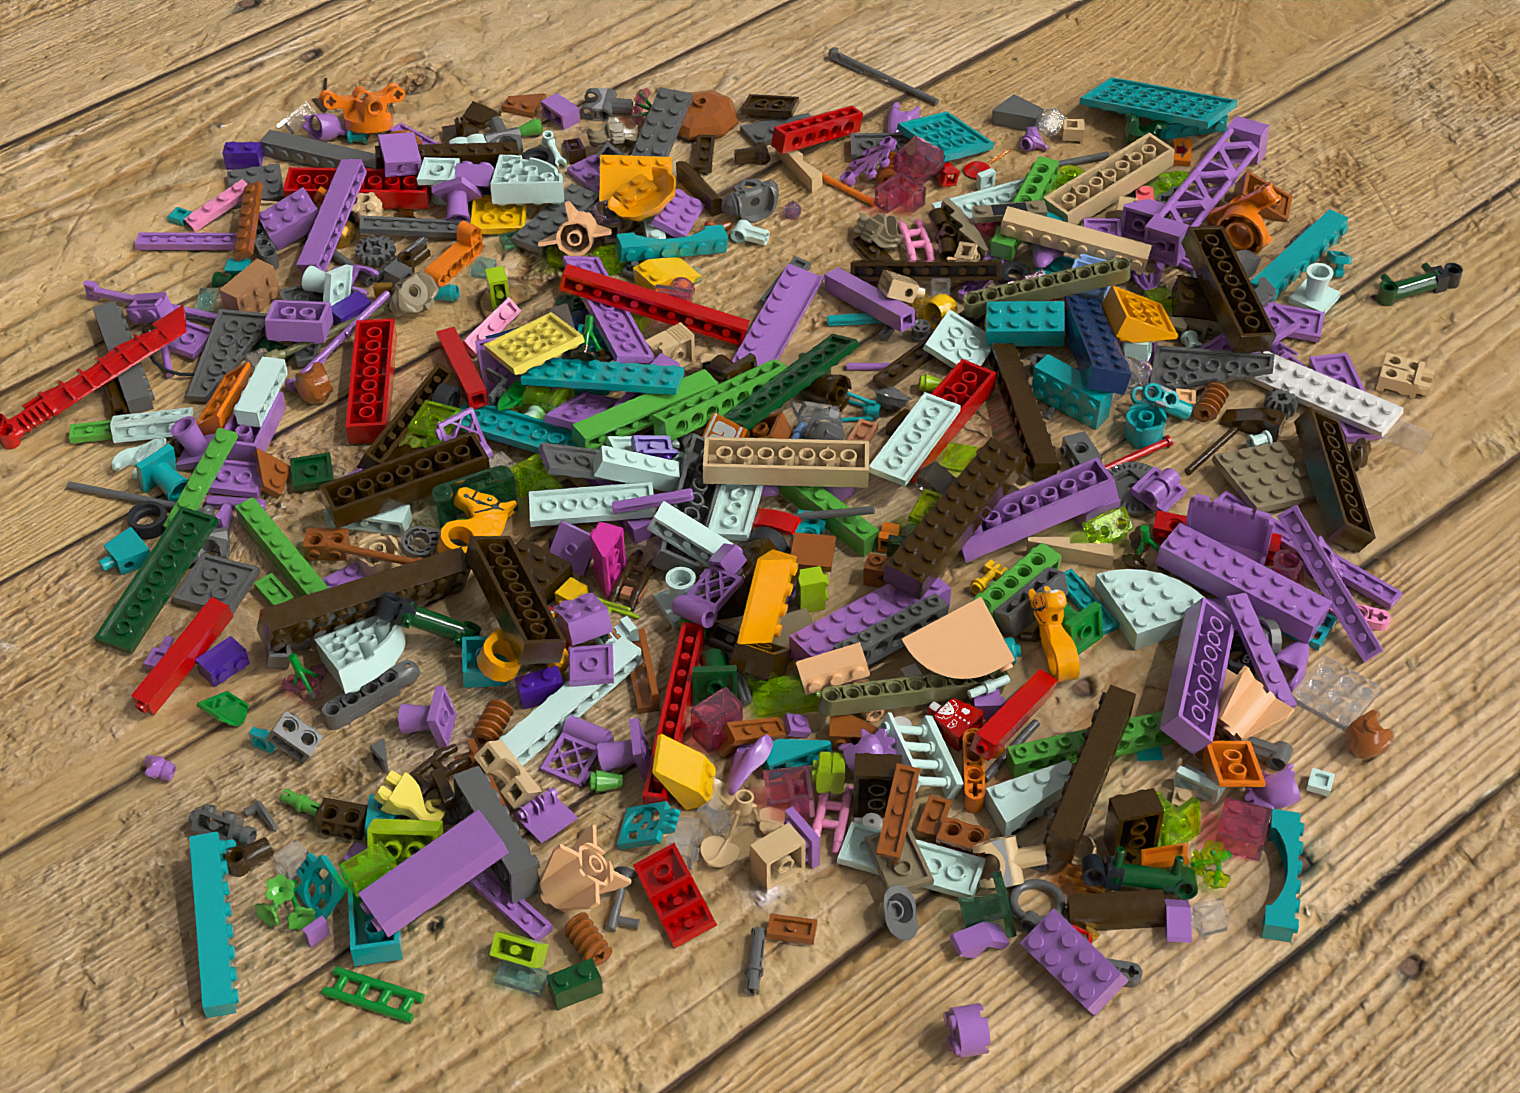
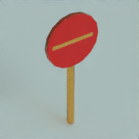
(975, 167)

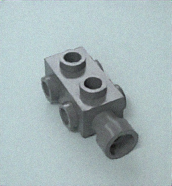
(225, 823)

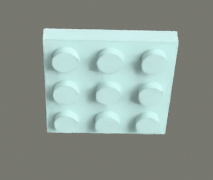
(957, 340)

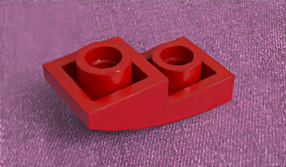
(778, 520)

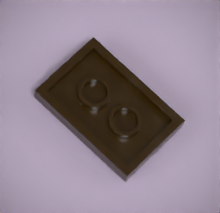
(770, 106)

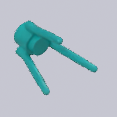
(870, 408)

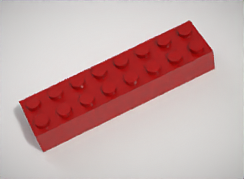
(392, 191)
(371, 379)
(966, 386)

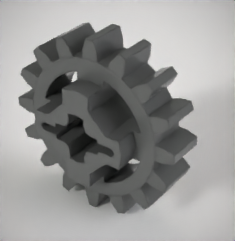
(375, 250)

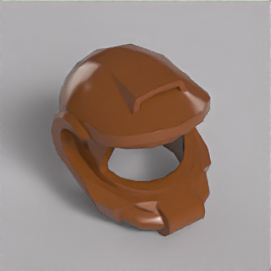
(313, 385)
(1367, 737)

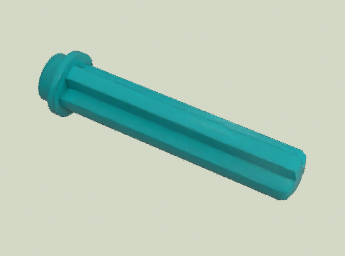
(852, 319)

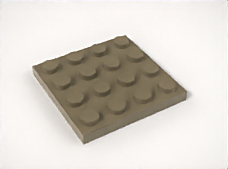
(1266, 476)

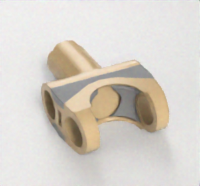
(1010, 859)

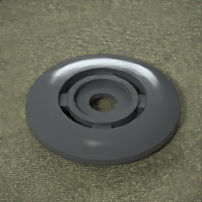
(1129, 474)

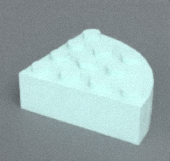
(526, 182)
(1145, 604)
(361, 651)

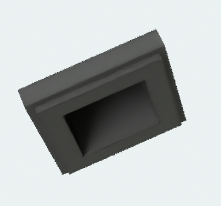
(380, 755)

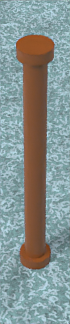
(331, 545)

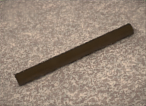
(1211, 450)

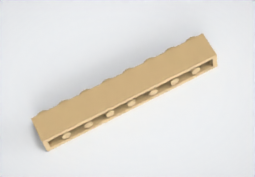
(1073, 238)

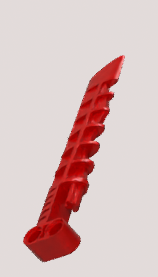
(107, 368)

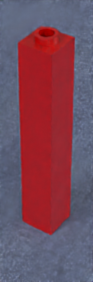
(462, 368)
(181, 656)
(1013, 714)

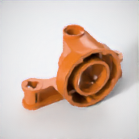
(368, 113)
(1242, 219)

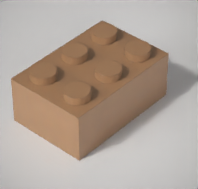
(251, 288)

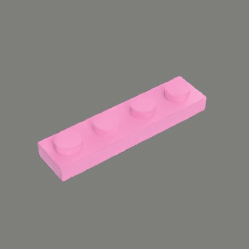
(216, 206)
(492, 324)

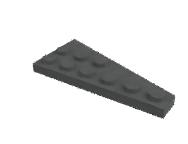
(1196, 367)

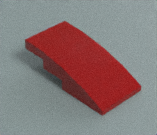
(674, 895)

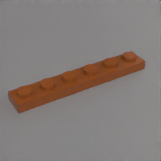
(248, 221)

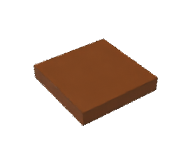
(814, 550)

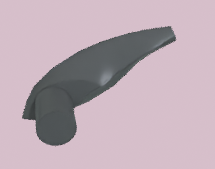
(263, 813)

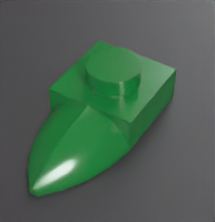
(512, 396)

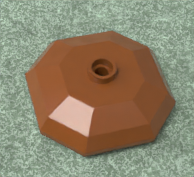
(708, 115)

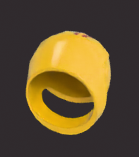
(940, 306)

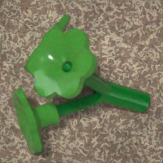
(279, 891)

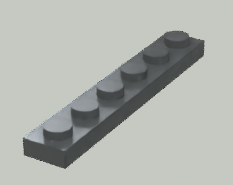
(408, 226)

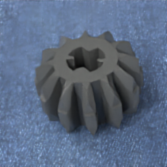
(1281, 401)

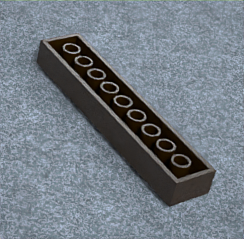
(954, 518)
(358, 599)

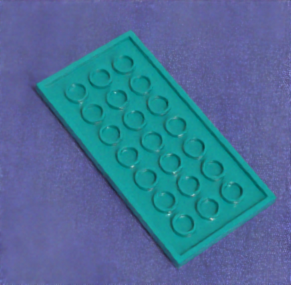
(1158, 102)

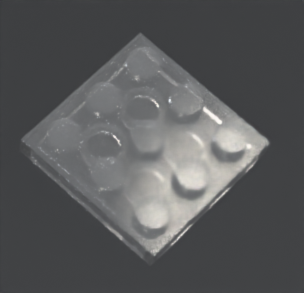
(1335, 693)

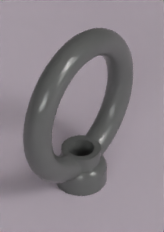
(1030, 919)

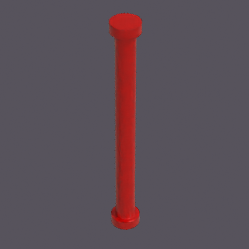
(1165, 442)

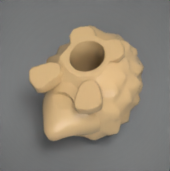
(366, 205)

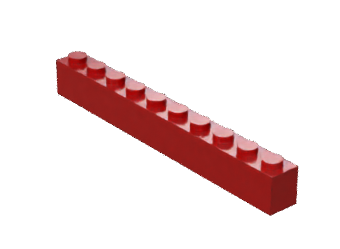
(653, 304)
(676, 702)

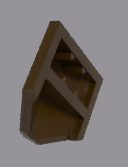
(479, 113)

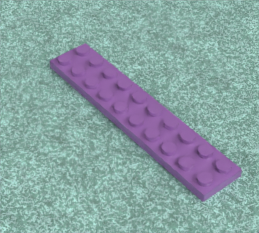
(614, 324)

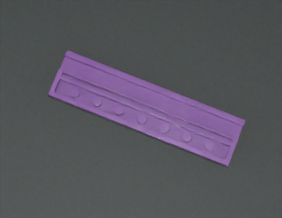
(780, 315)

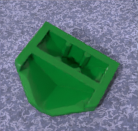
(225, 708)

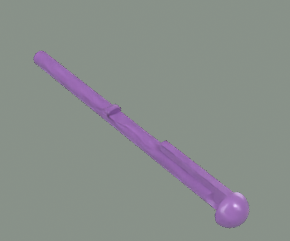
(321, 357)

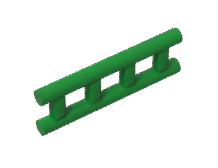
(379, 1006)

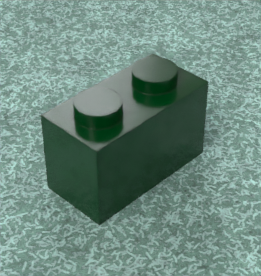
(574, 984)

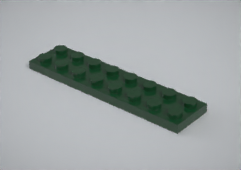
(791, 381)
(156, 580)

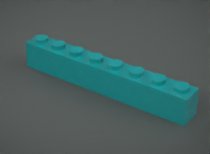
(1304, 251)
(213, 925)

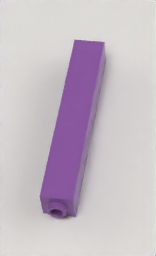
(869, 299)

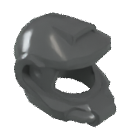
(825, 430)

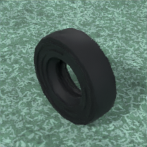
(1013, 267)

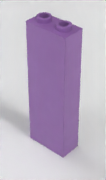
(432, 873)

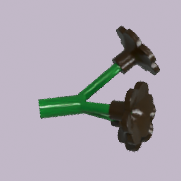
(584, 354)
(1141, 540)

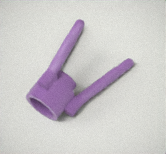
(1284, 351)

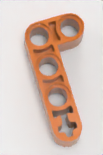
(458, 256)
(973, 774)

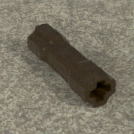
(114, 397)

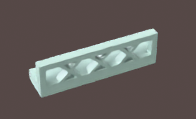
(146, 425)

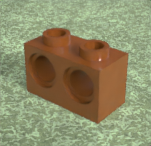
(315, 542)
(963, 836)

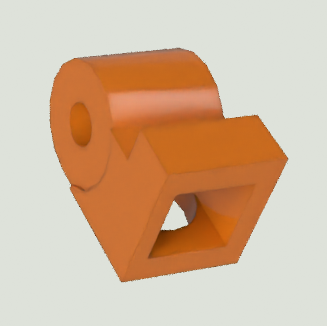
(887, 528)

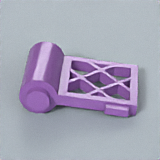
(441, 435)
(700, 608)
(580, 734)

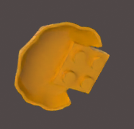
(643, 197)

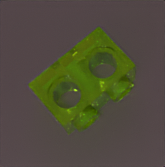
(528, 473)
(1107, 524)

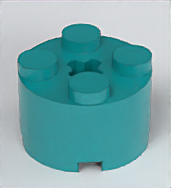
(1144, 424)

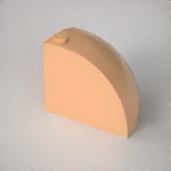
(961, 644)

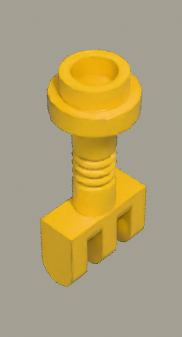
(978, 585)

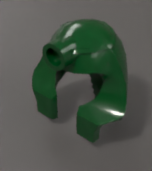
(1133, 131)

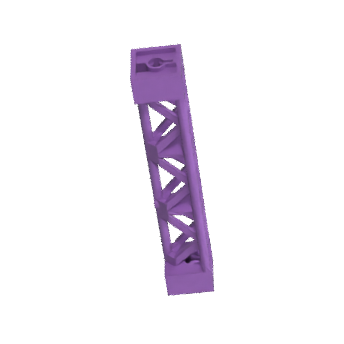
(1246, 147)

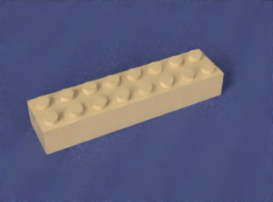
(1110, 179)
(786, 462)

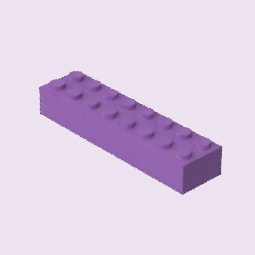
(1042, 507)
(1231, 573)
(856, 617)
(1198, 676)

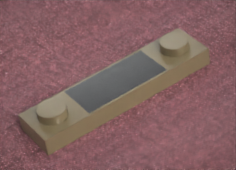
(996, 212)

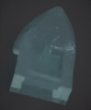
(478, 268)

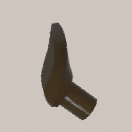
(1035, 636)

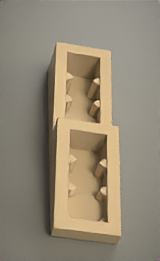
(803, 171)
(1088, 554)

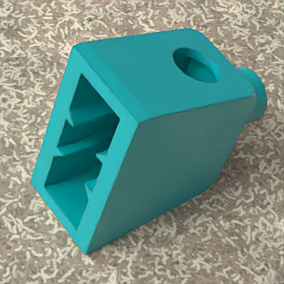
(125, 552)

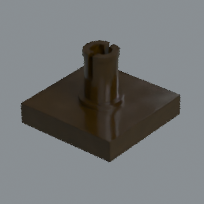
(459, 129)

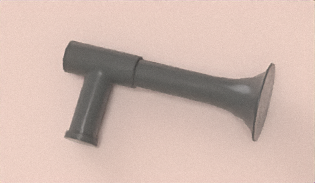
(614, 916)

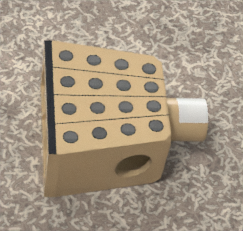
(899, 287)

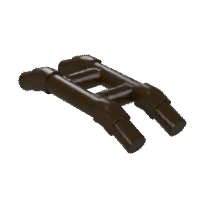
(622, 580)
(434, 762)

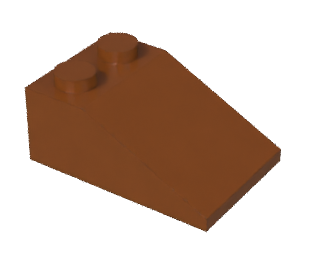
(1250, 182)
(772, 427)

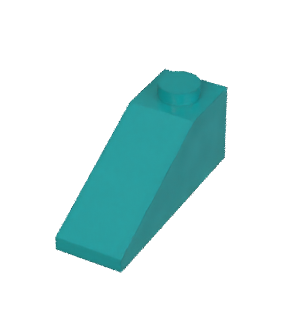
(794, 753)

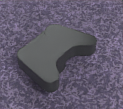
(1265, 291)

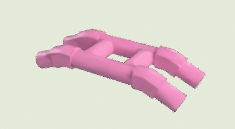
(910, 245)
(840, 825)

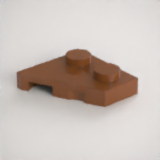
(523, 104)
(271, 473)

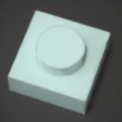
(986, 179)
(1320, 782)

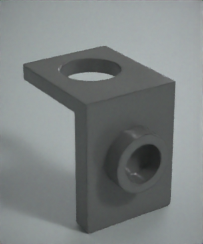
(501, 387)

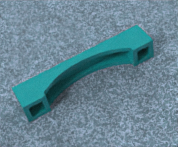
(637, 248)
(1279, 918)

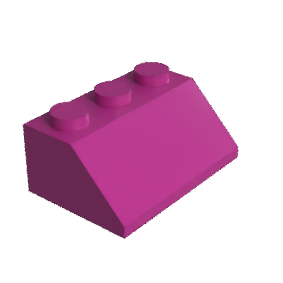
(608, 555)

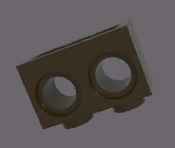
(341, 819)

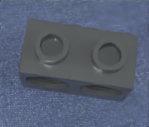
(291, 741)

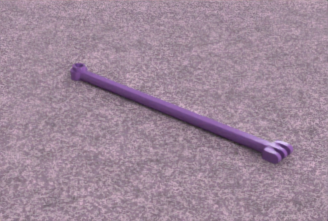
(94, 293)

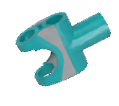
(1164, 398)

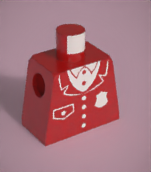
(955, 719)

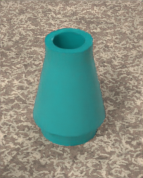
(448, 293)

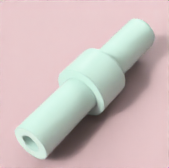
(988, 686)

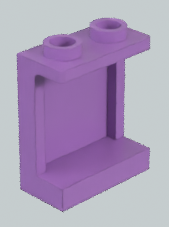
(400, 154)

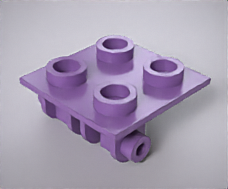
(545, 815)

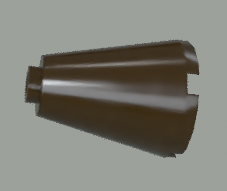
(829, 390)

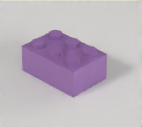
(289, 218)
(299, 321)

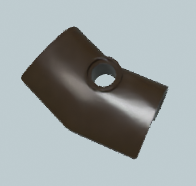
(945, 233)

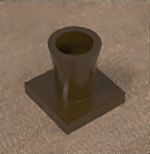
(723, 369)

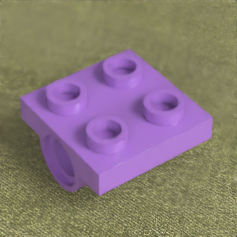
(1159, 489)

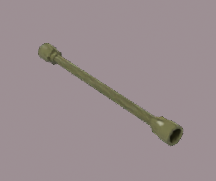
(282, 354)

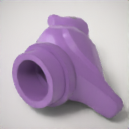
(1032, 140)
(159, 768)

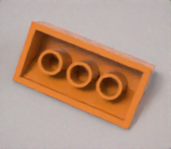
(224, 399)

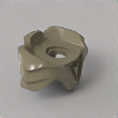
(613, 132)
(880, 230)
(404, 303)

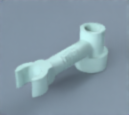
(549, 143)

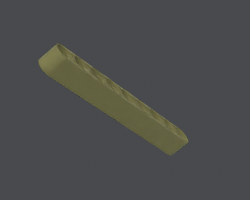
(1050, 285)
(898, 693)

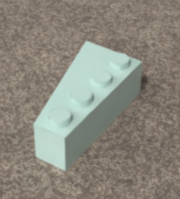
(1025, 797)

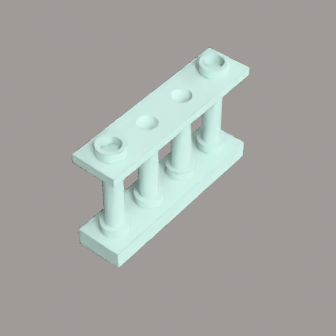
(935, 749)

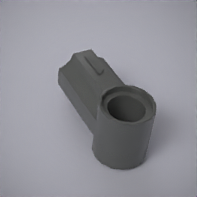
(1275, 754)

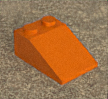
(1232, 764)

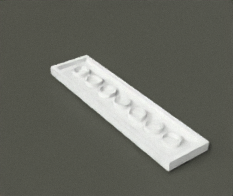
(1331, 396)

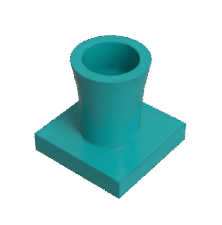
(162, 471)

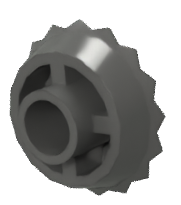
(891, 398)

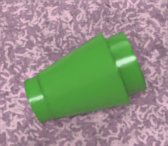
(531, 128)
(604, 781)

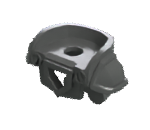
(752, 203)

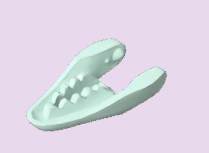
(134, 455)

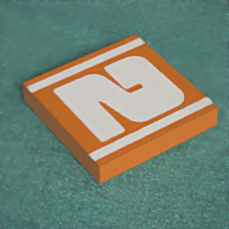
(722, 427)

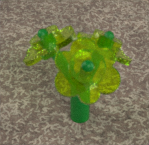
(1211, 854)

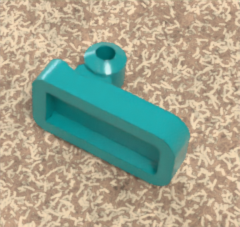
(1340, 259)

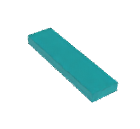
(1082, 597)

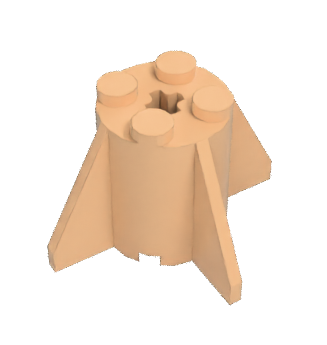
(576, 232)
(1247, 707)
(579, 875)

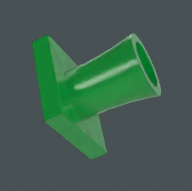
(1083, 627)

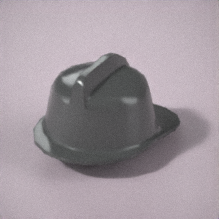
(899, 912)

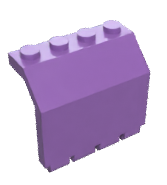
(1232, 527)

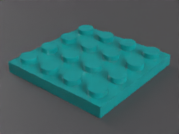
(947, 134)

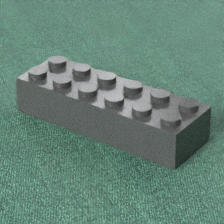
(519, 867)

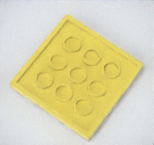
(534, 343)

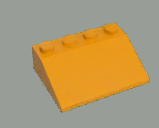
(620, 169)
(1137, 317)
(768, 598)

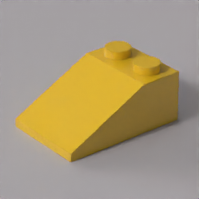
(662, 272)
(683, 772)

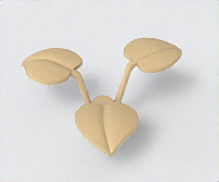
(722, 853)

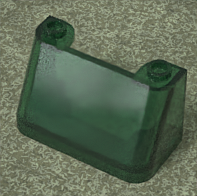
(493, 481)

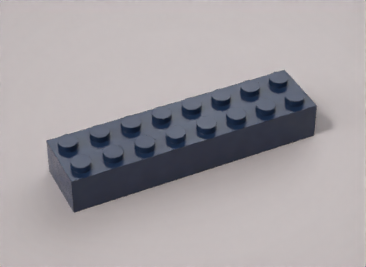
(1095, 345)

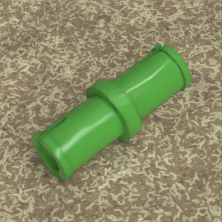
(300, 802)

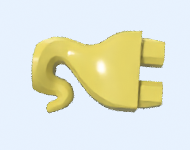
(406, 799)

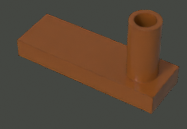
(749, 732)

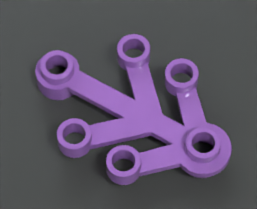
(870, 160)

